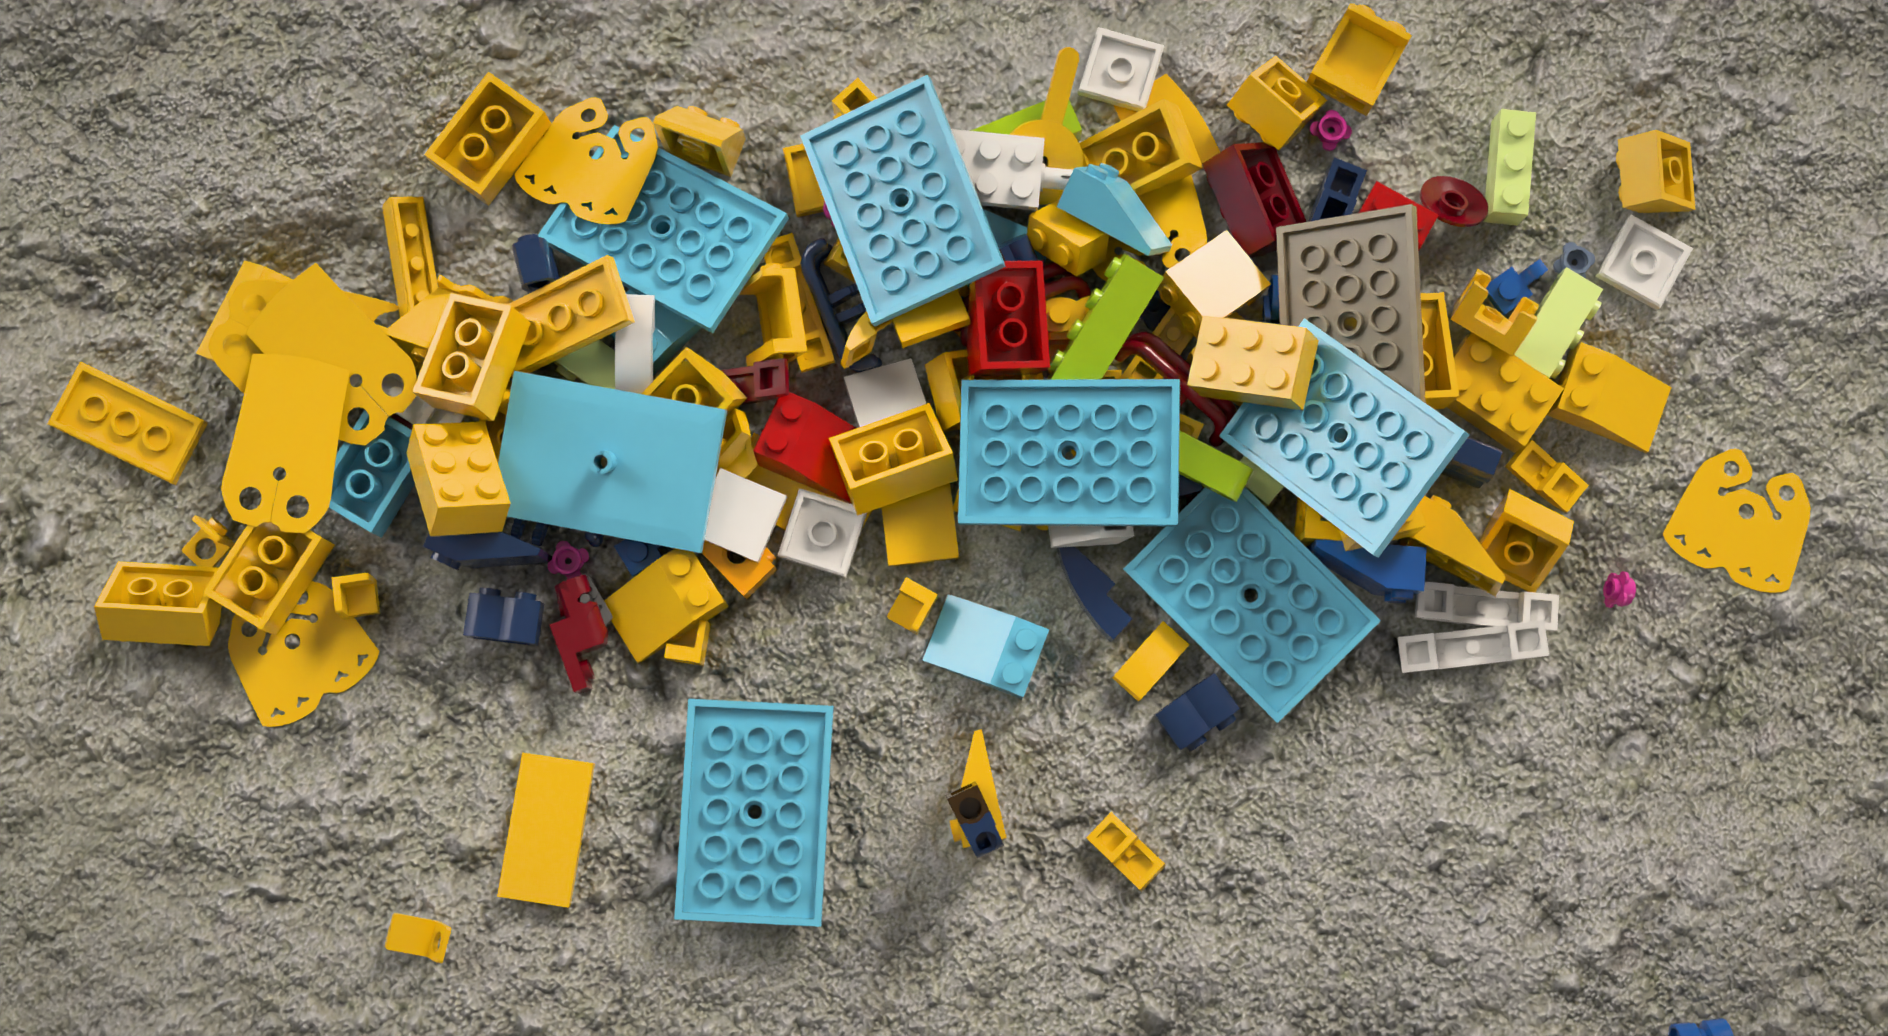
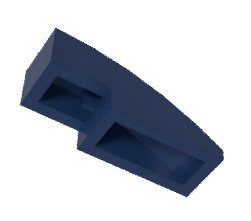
(1338, 190)
(1091, 590)

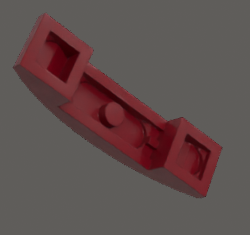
(761, 381)

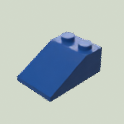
(1395, 574)

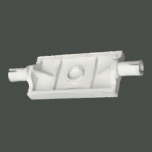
(1008, 168)

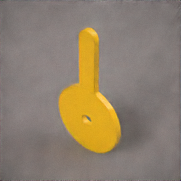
(1060, 144)

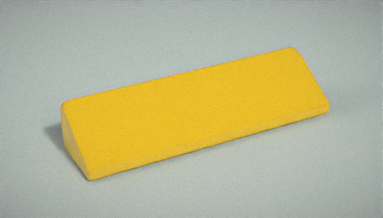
(409, 250)

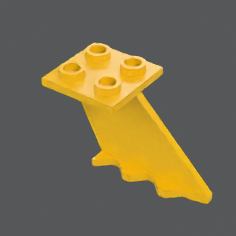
(417, 327)

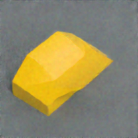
(736, 446)

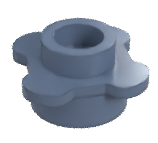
(1573, 252)

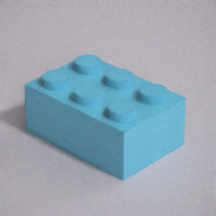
(373, 478)

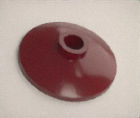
(1454, 201)

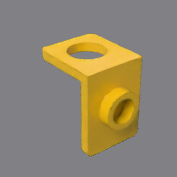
(212, 530)
(418, 936)

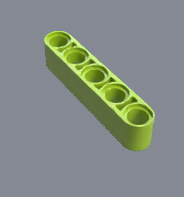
(1212, 468)

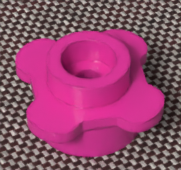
(1331, 120)
(565, 551)
(1619, 590)

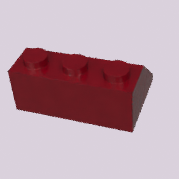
(1253, 195)

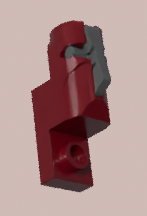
(582, 628)

